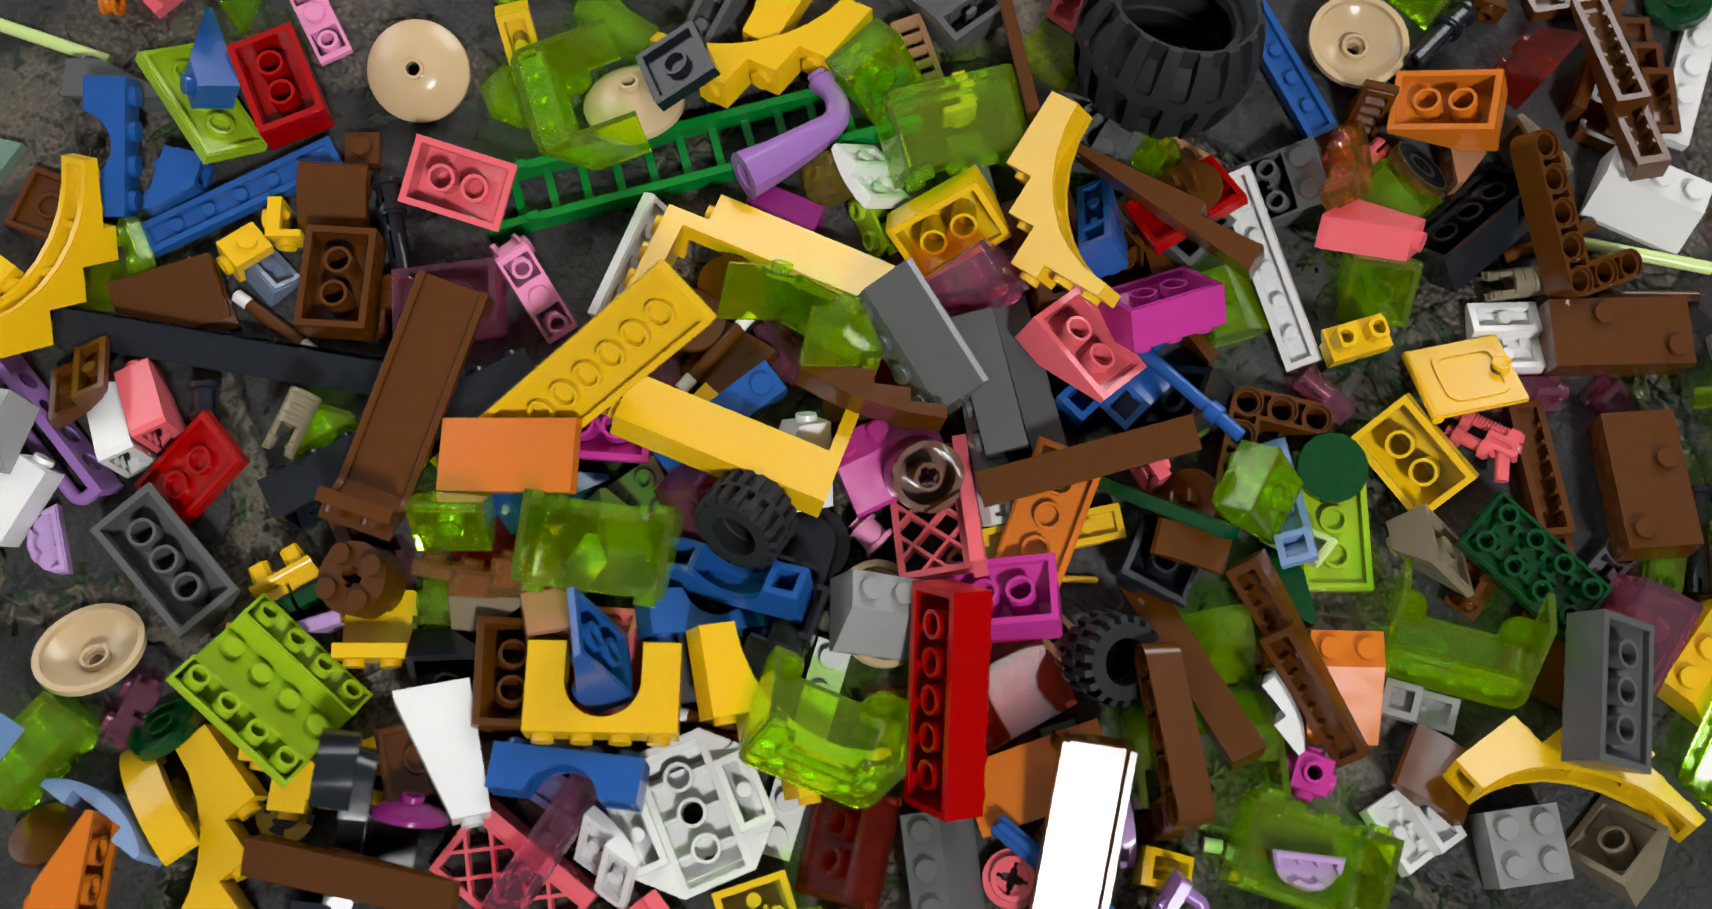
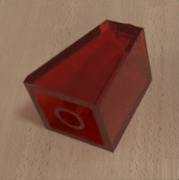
(1024, 694)

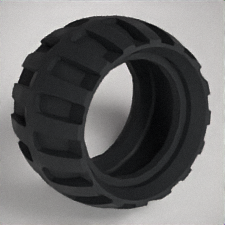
(1163, 86)

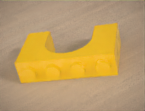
(649, 718)

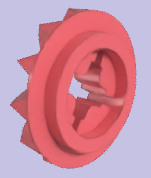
(996, 887)

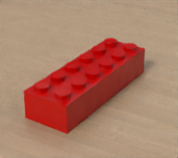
(948, 698)

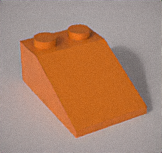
(1450, 108)
(1358, 671)
(80, 868)

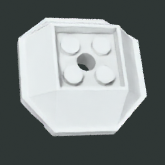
(734, 823)

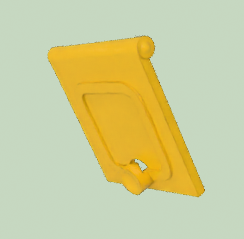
(1459, 379)

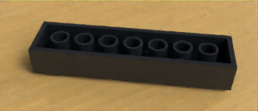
(293, 487)

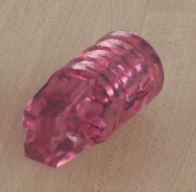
(1316, 387)

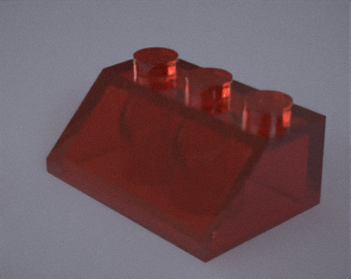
(848, 851)

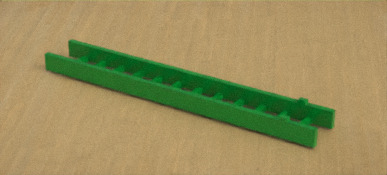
(668, 187)

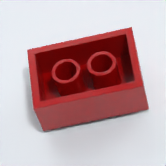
(280, 86)

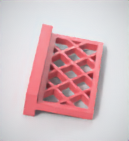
(968, 528)
(512, 832)

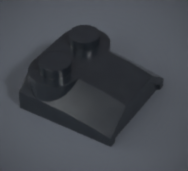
(1150, 573)

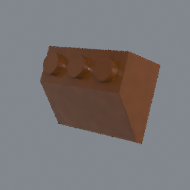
(499, 676)

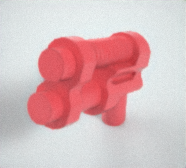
(1498, 444)

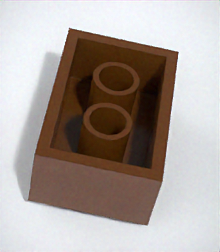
(340, 283)

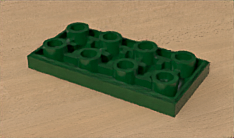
(1530, 561)

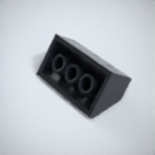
(1472, 228)

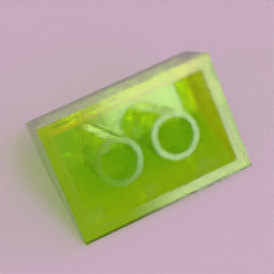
(54, 736)

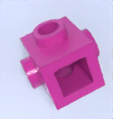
(1323, 778)

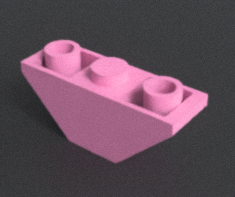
(323, 29)
(536, 292)

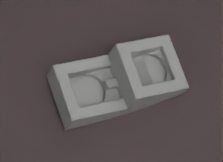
(1415, 705)

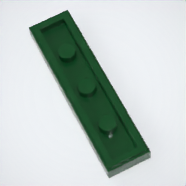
(1169, 508)

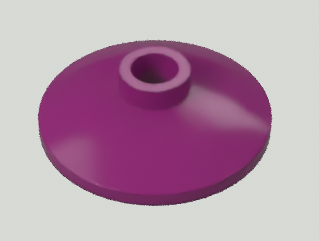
(410, 812)

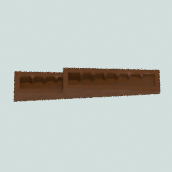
(1621, 90)
(1179, 211)
(1088, 461)
(1539, 472)
(1297, 657)
(1211, 698)
(346, 874)

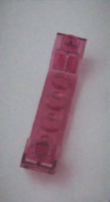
(545, 844)

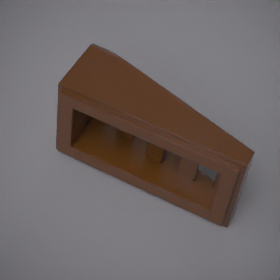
(1370, 108)

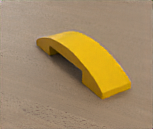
(157, 807)

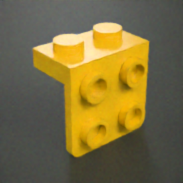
(378, 639)

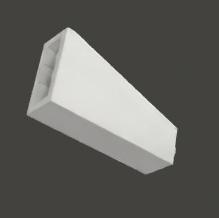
(448, 746)

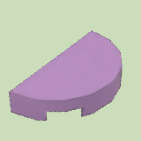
(49, 542)
(323, 624)
(1127, 852)
(1306, 870)

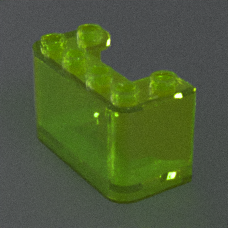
(950, 124)
(1271, 822)

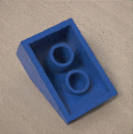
(598, 656)

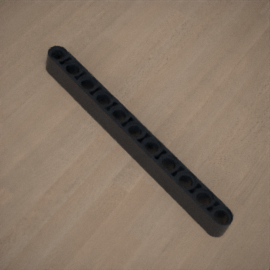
(218, 349)

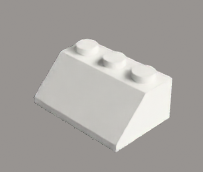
(1651, 210)

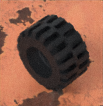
(746, 519)
(1088, 652)

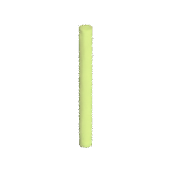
(50, 41)
(1653, 257)

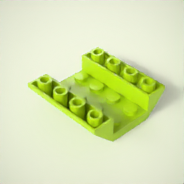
(270, 689)

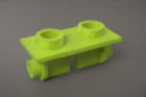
(872, 231)

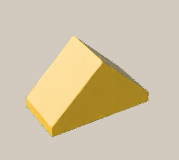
(1155, 866)

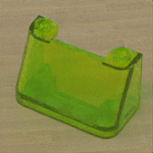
(595, 547)
(822, 737)

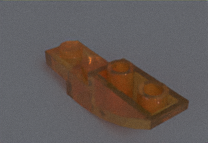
(1348, 166)
(470, 576)

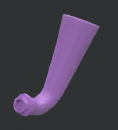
(774, 160)

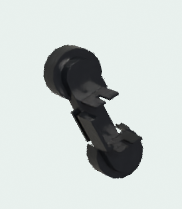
(825, 549)
(345, 782)

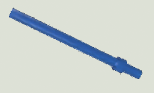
(1212, 411)

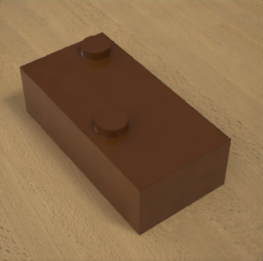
(1616, 336)
(1644, 485)

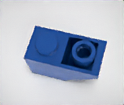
(176, 179)
(1135, 398)

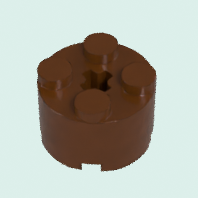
(942, 479)
(360, 580)

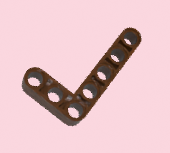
(1556, 225)
(1262, 419)
(1176, 746)

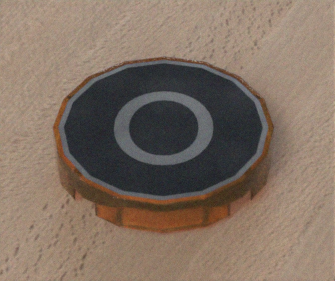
(1420, 168)

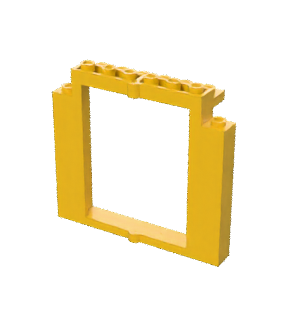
(709, 434)

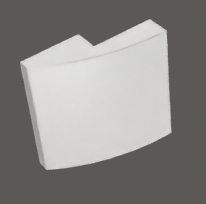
(867, 176)
(1516, 328)
(1289, 718)
(1419, 826)
(609, 856)

